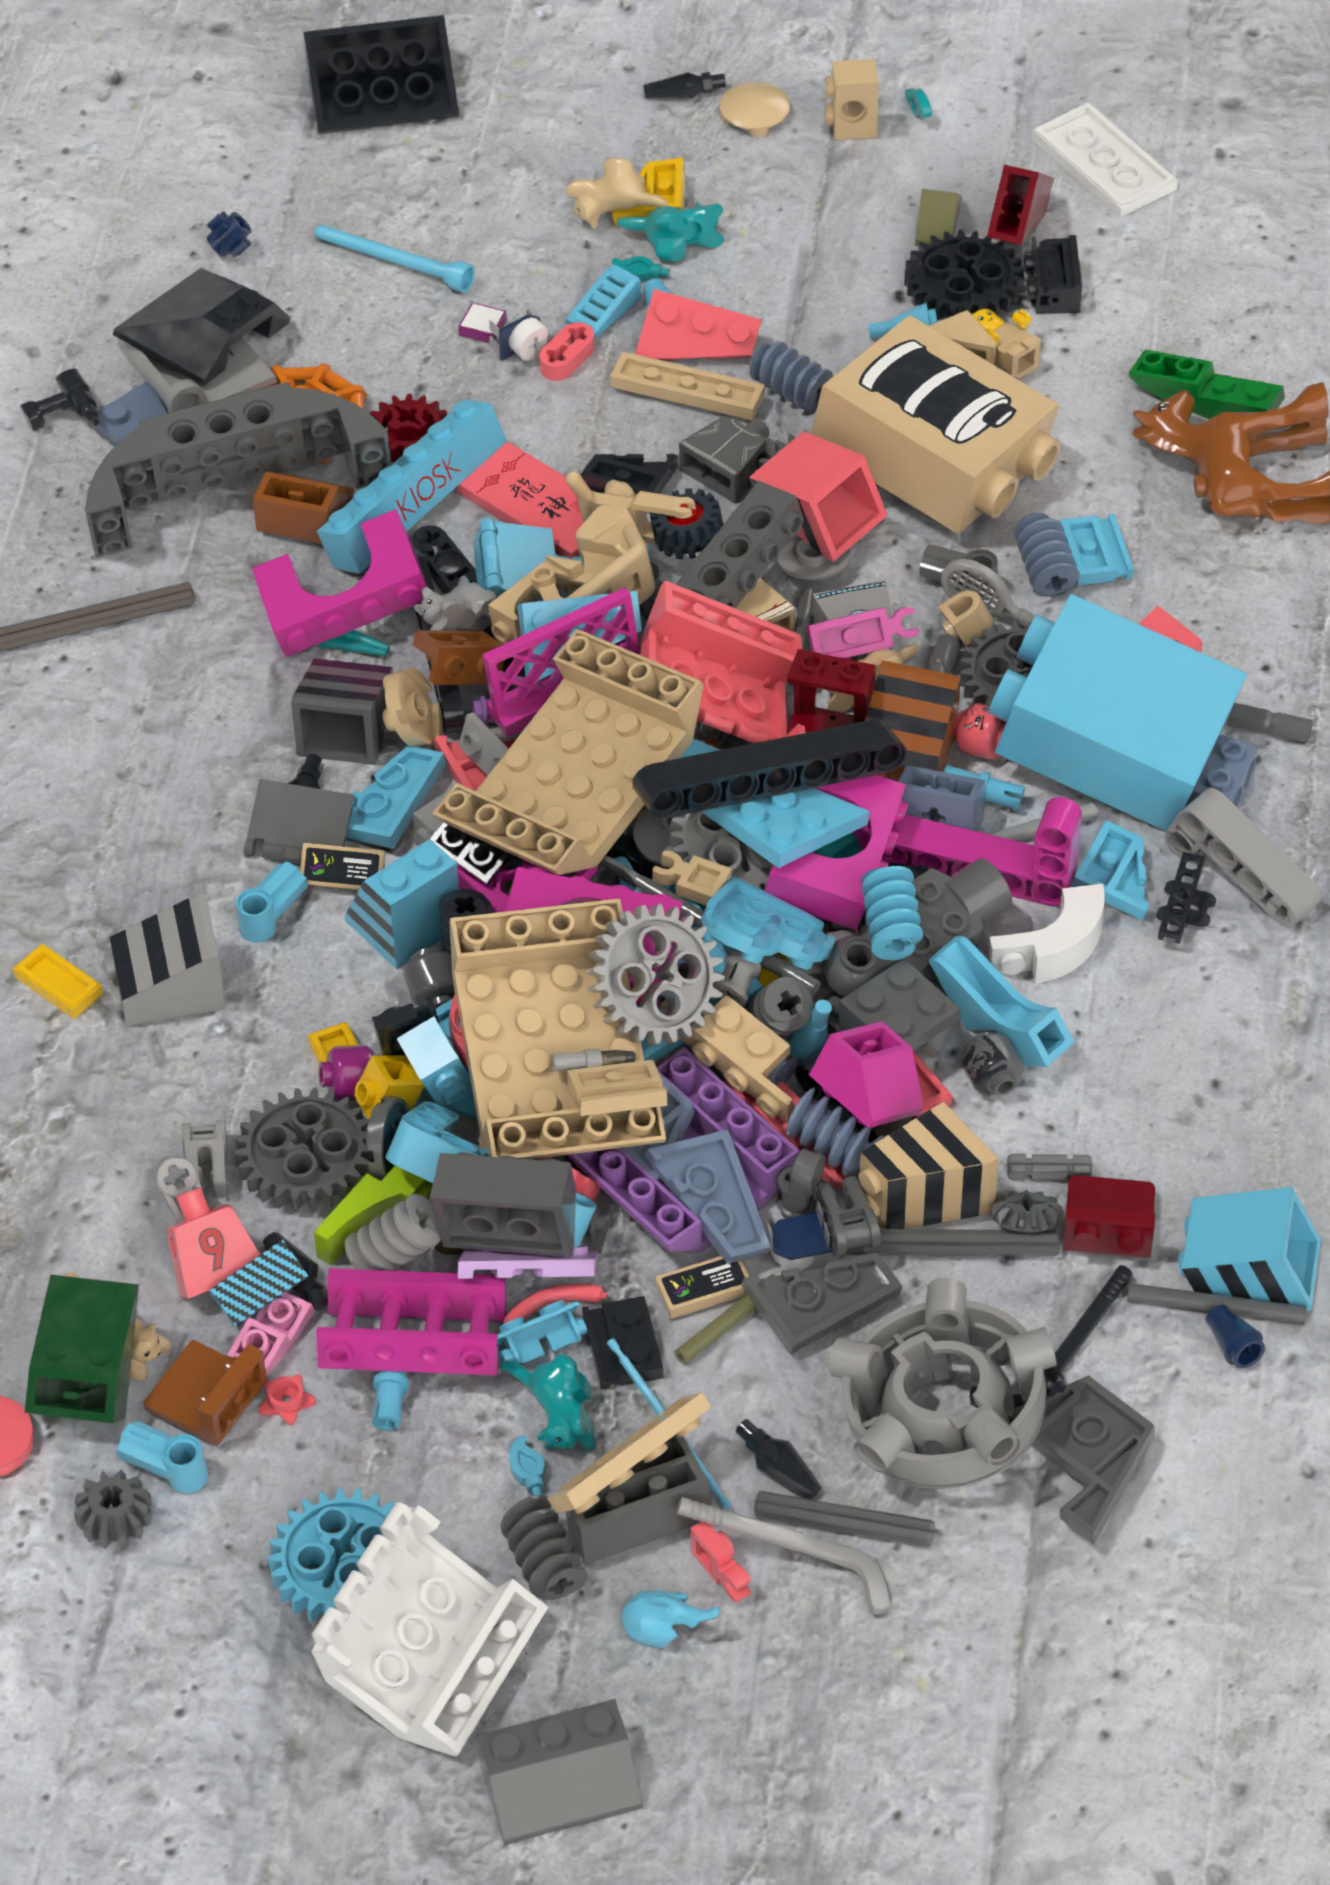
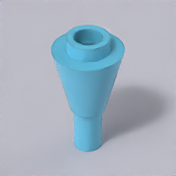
(920, 312)
(813, 1034)

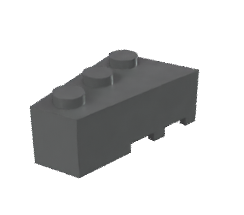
(641, 1506)

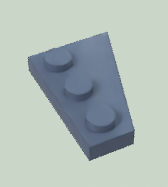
(123, 414)
(713, 1186)

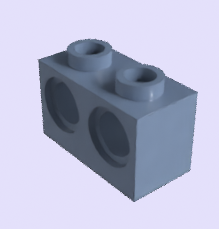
(1228, 769)

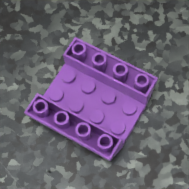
(717, 1108)

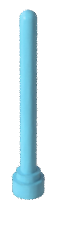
(457, 275)

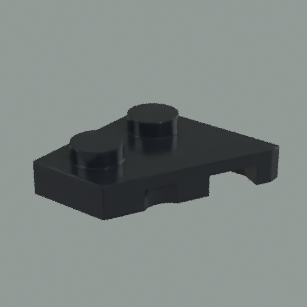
(629, 469)

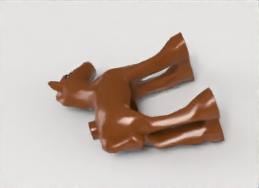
(1227, 442)

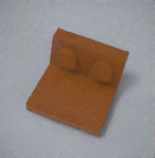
(208, 1390)

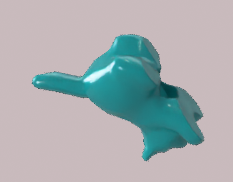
(673, 229)
(560, 1393)

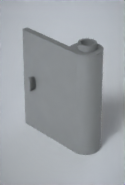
(243, 374)

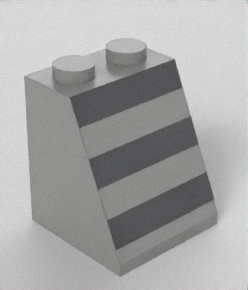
(167, 965)

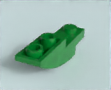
(1212, 393)

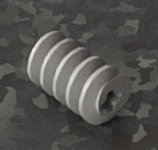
(394, 1236)

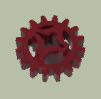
(407, 421)

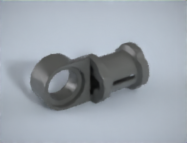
(799, 1183)

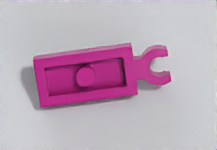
(858, 632)

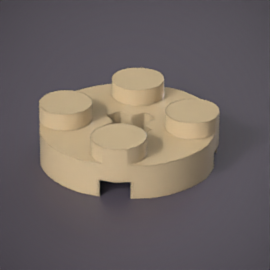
(410, 708)

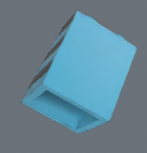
(401, 903)
(1252, 1247)

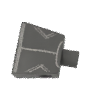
(724, 455)

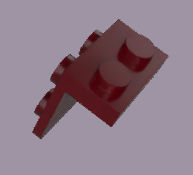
(1109, 1216)

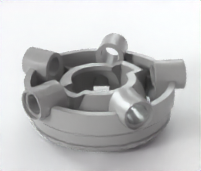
(919, 1348)

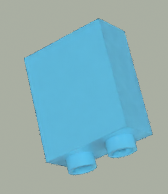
(1114, 710)

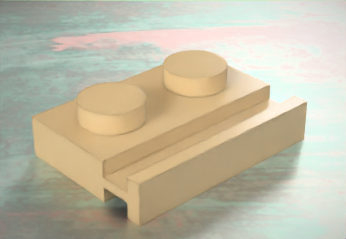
(617, 1088)

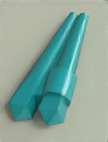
(357, 642)

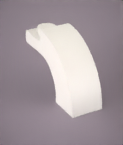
(1059, 946)

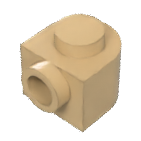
(965, 616)

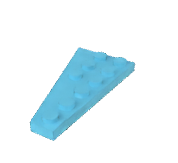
(786, 824)

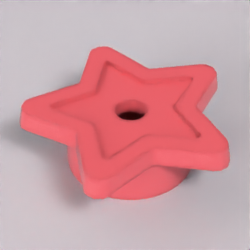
(286, 1387)

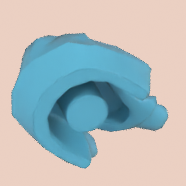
(652, 1613)

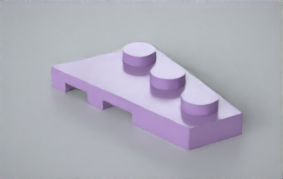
(509, 1264)

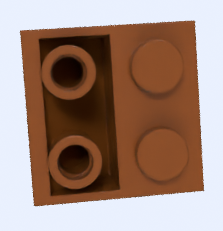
(297, 505)

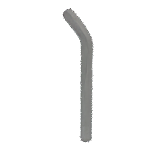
(860, 1562)

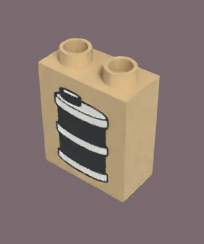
(939, 424)

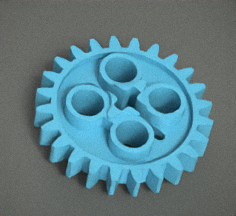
(308, 1543)

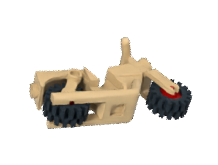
(613, 547)

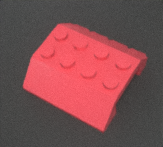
(732, 654)

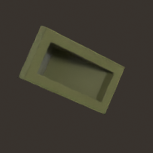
(937, 214)

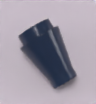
(1237, 1339)

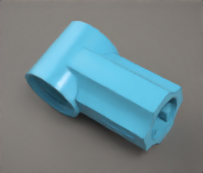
(264, 905)
(165, 1456)

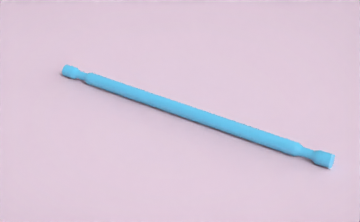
(724, 1502)

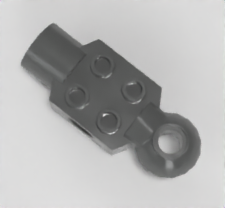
(947, 909)

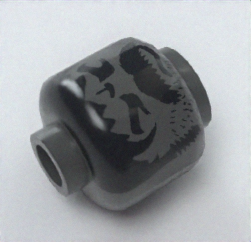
(992, 1063)

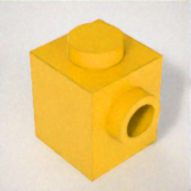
(388, 1077)

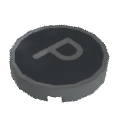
(381, 1131)

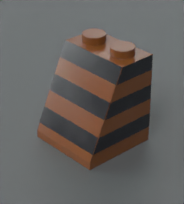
(919, 710)

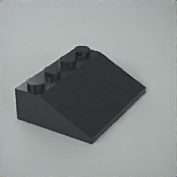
(380, 74)

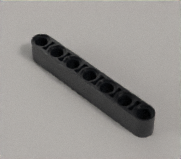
(768, 768)

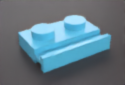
(1098, 549)

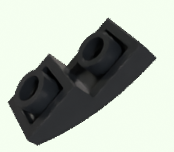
(470, 853)

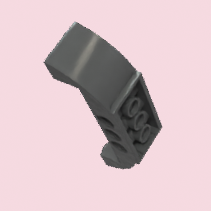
(227, 444)

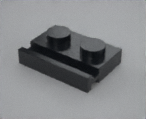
(398, 1021)
(632, 1328)

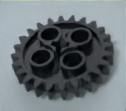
(964, 275)

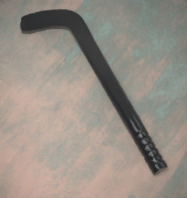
(1085, 1324)

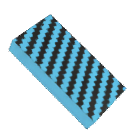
(258, 1283)

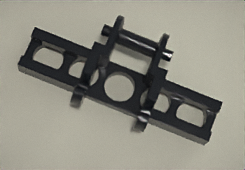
(1189, 895)

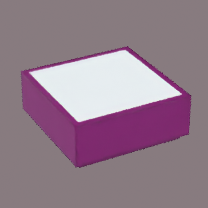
(476, 322)

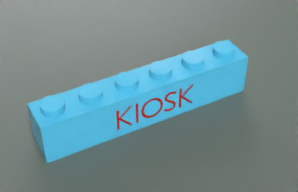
(415, 480)

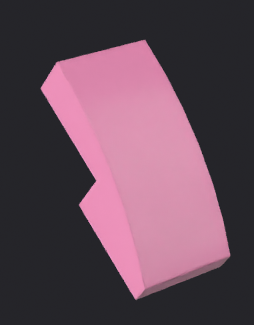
(274, 1329)

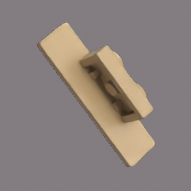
(743, 1052)

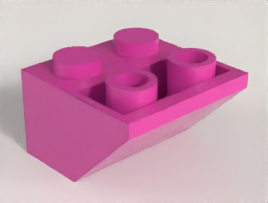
(870, 1074)

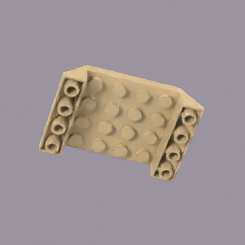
(570, 773)
(520, 1002)

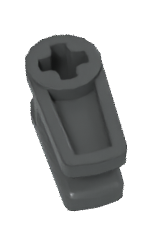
(848, 1226)

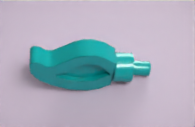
(918, 102)
(642, 267)

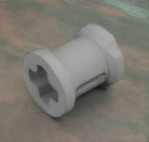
(737, 978)

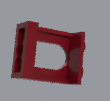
(831, 673)

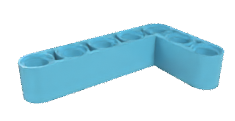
(429, 1131)

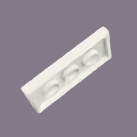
(1104, 159)

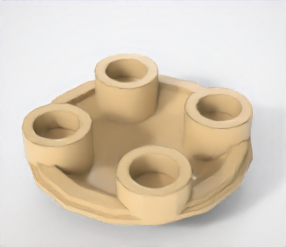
(754, 107)

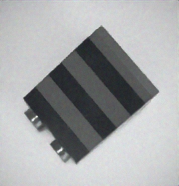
(340, 711)

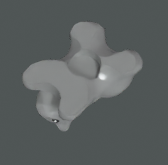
(456, 609)

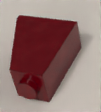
(1019, 204)

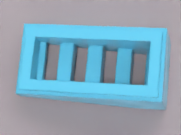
(614, 282)

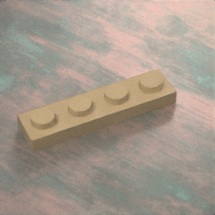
(687, 385)
(643, 1444)

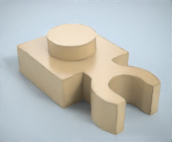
(693, 880)

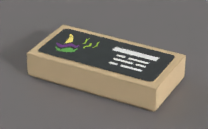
(340, 865)
(700, 1286)

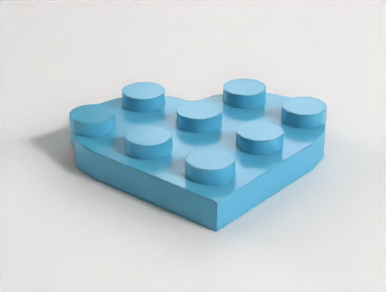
(764, 926)

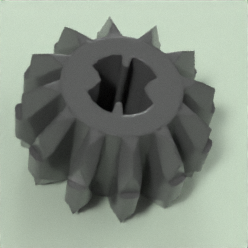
(113, 1509)

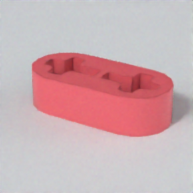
(573, 354)

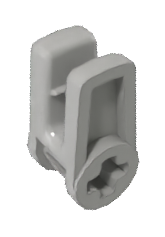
(209, 1145)
(167, 1189)

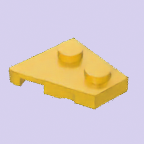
(662, 179)

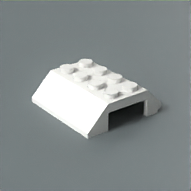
(422, 1634)

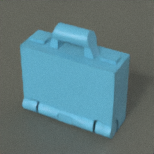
(509, 553)

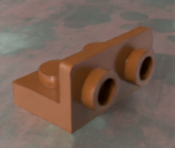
(456, 655)

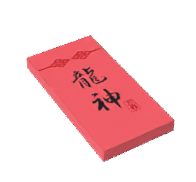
(526, 493)

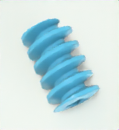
(891, 912)

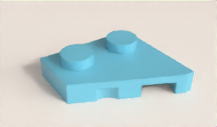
(1118, 865)

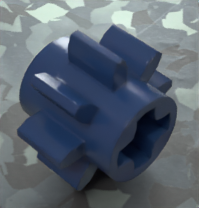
(228, 234)

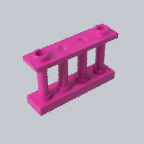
(411, 1296)

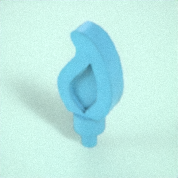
(527, 1466)

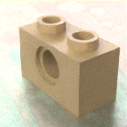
(853, 99)

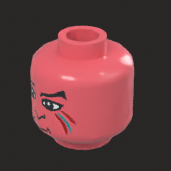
(978, 731)

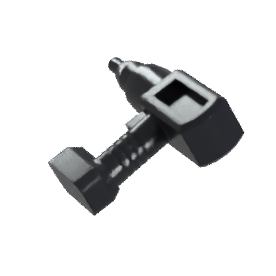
(73, 394)

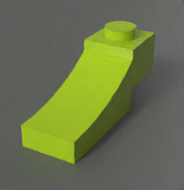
(363, 1204)

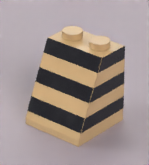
(929, 1173)

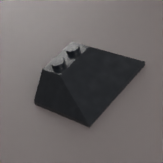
(198, 323)

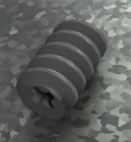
(782, 1006)
(542, 1549)

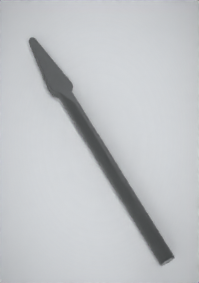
(645, 885)

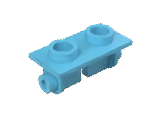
(554, 1324)

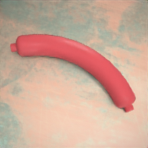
(547, 1296)

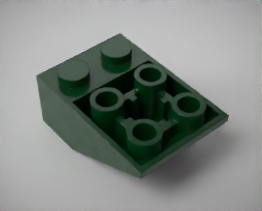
(83, 1350)

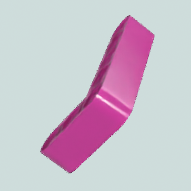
(1031, 871)

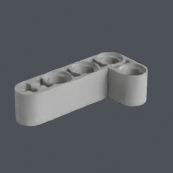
(1245, 855)

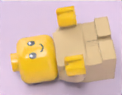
(1014, 348)

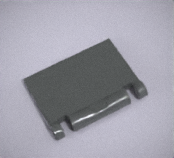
(296, 815)

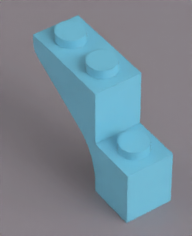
(994, 1004)

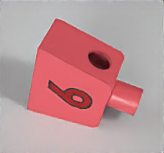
(206, 1244)

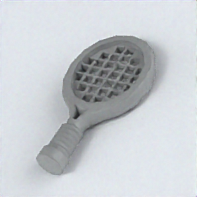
(1005, 605)

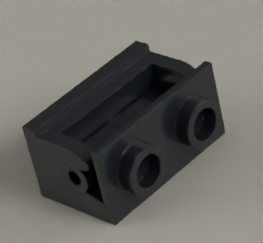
(1055, 275)

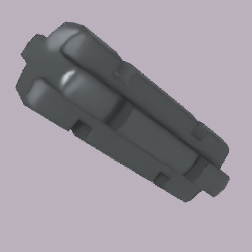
(1048, 1166)

